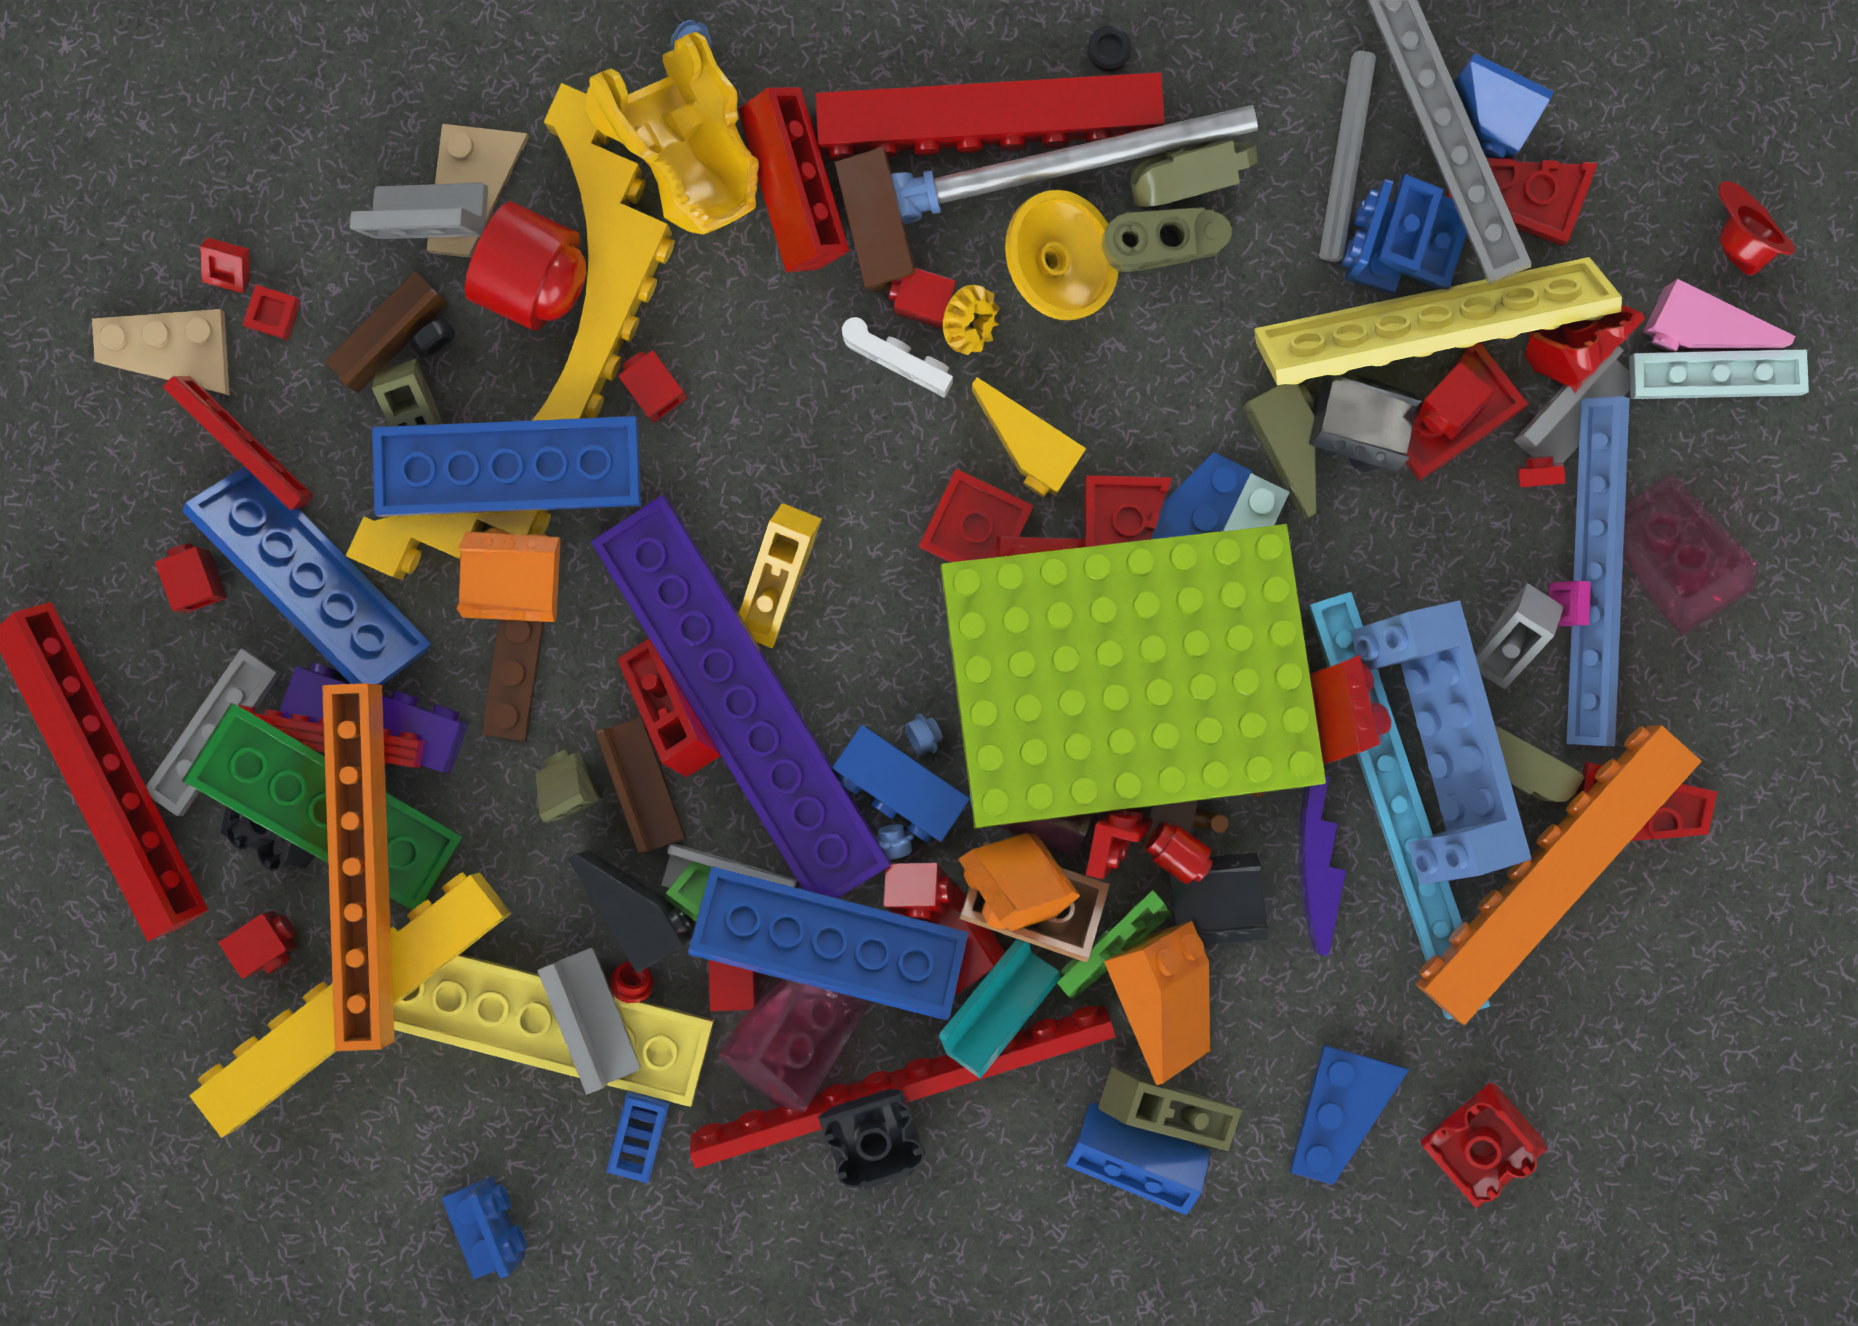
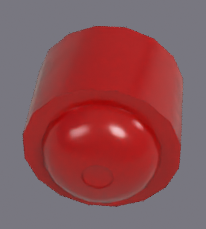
(526, 267)

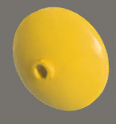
(1069, 235)

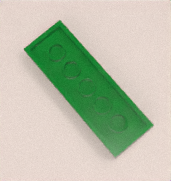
(284, 790)

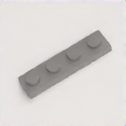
(243, 683)

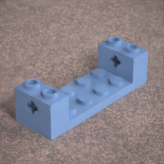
(1458, 742)

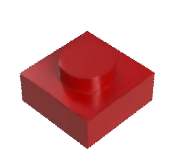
(225, 265)
(271, 312)
(1540, 472)

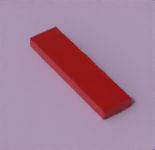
(238, 441)

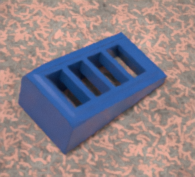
(627, 1168)

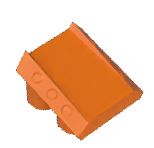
(509, 576)
(1018, 882)

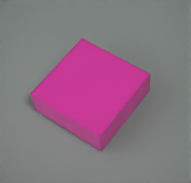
(1575, 599)

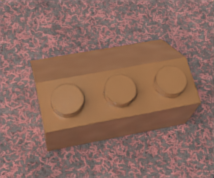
(1069, 932)

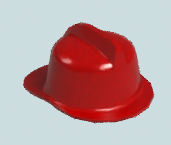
(1750, 233)

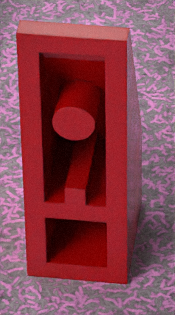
(666, 712)

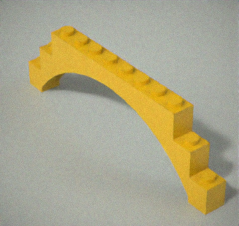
(621, 267)

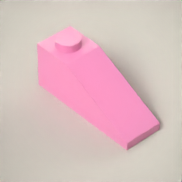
(1699, 322)

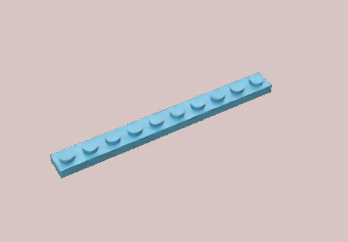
(1392, 789)

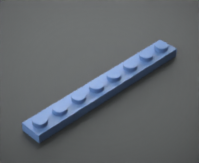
(1598, 561)

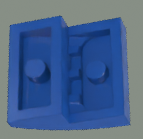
(1423, 234)

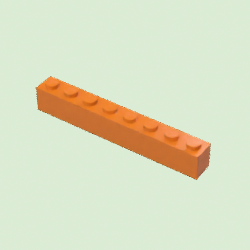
(358, 866)
(1559, 872)

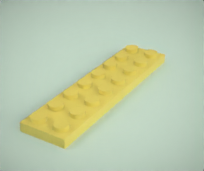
(1436, 321)
(510, 1017)

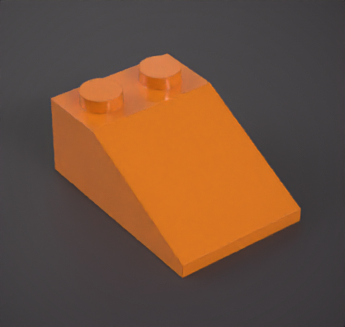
(1166, 997)

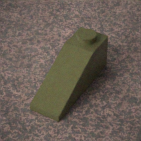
(405, 395)
(1284, 426)
(565, 786)
(1168, 1109)

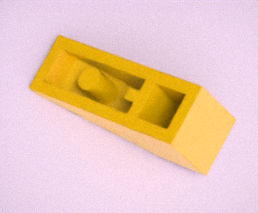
(1033, 445)
(778, 572)

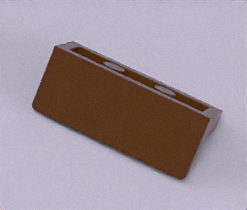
(875, 219)
(386, 332)
(640, 785)

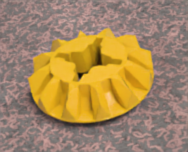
(961, 312)

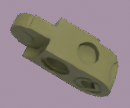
(1189, 171)
(1198, 231)
(1537, 772)

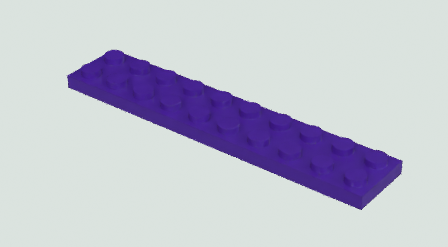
(740, 701)

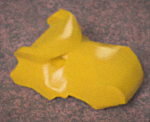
(684, 134)

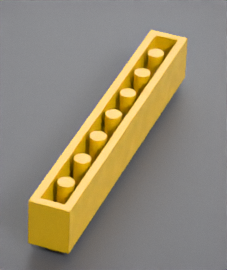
(307, 1038)

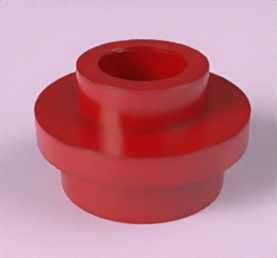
(626, 974)

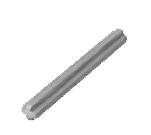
(1347, 156)

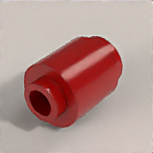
(1179, 853)

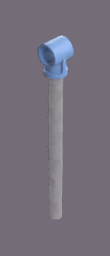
(927, 192)

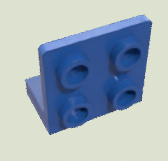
(1362, 252)
(485, 1228)

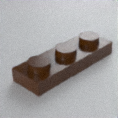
(513, 679)

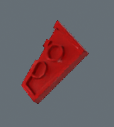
(1543, 195)
(1431, 451)
(1682, 815)

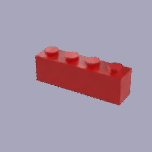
(793, 179)

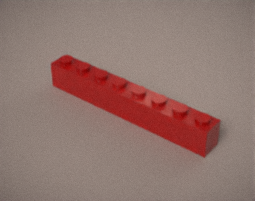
(987, 114)
(99, 771)

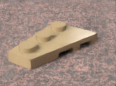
(474, 157)
(167, 346)

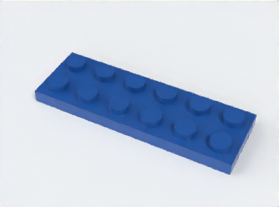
(506, 466)
(307, 579)
(828, 943)

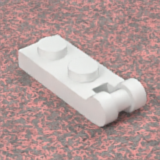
(896, 357)

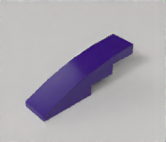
(1319, 882)

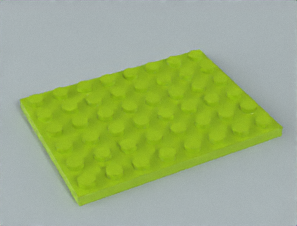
(1131, 675)

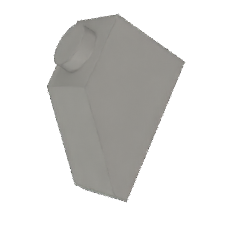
(1518, 635)

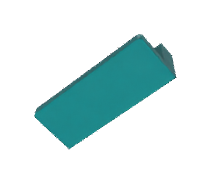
(998, 1008)

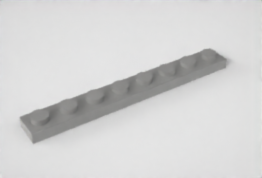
(1451, 138)

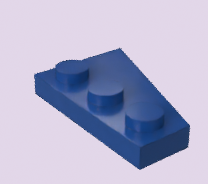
(1203, 499)
(1341, 1110)

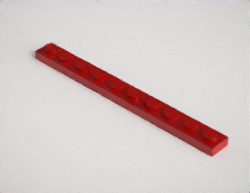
(917, 1080)

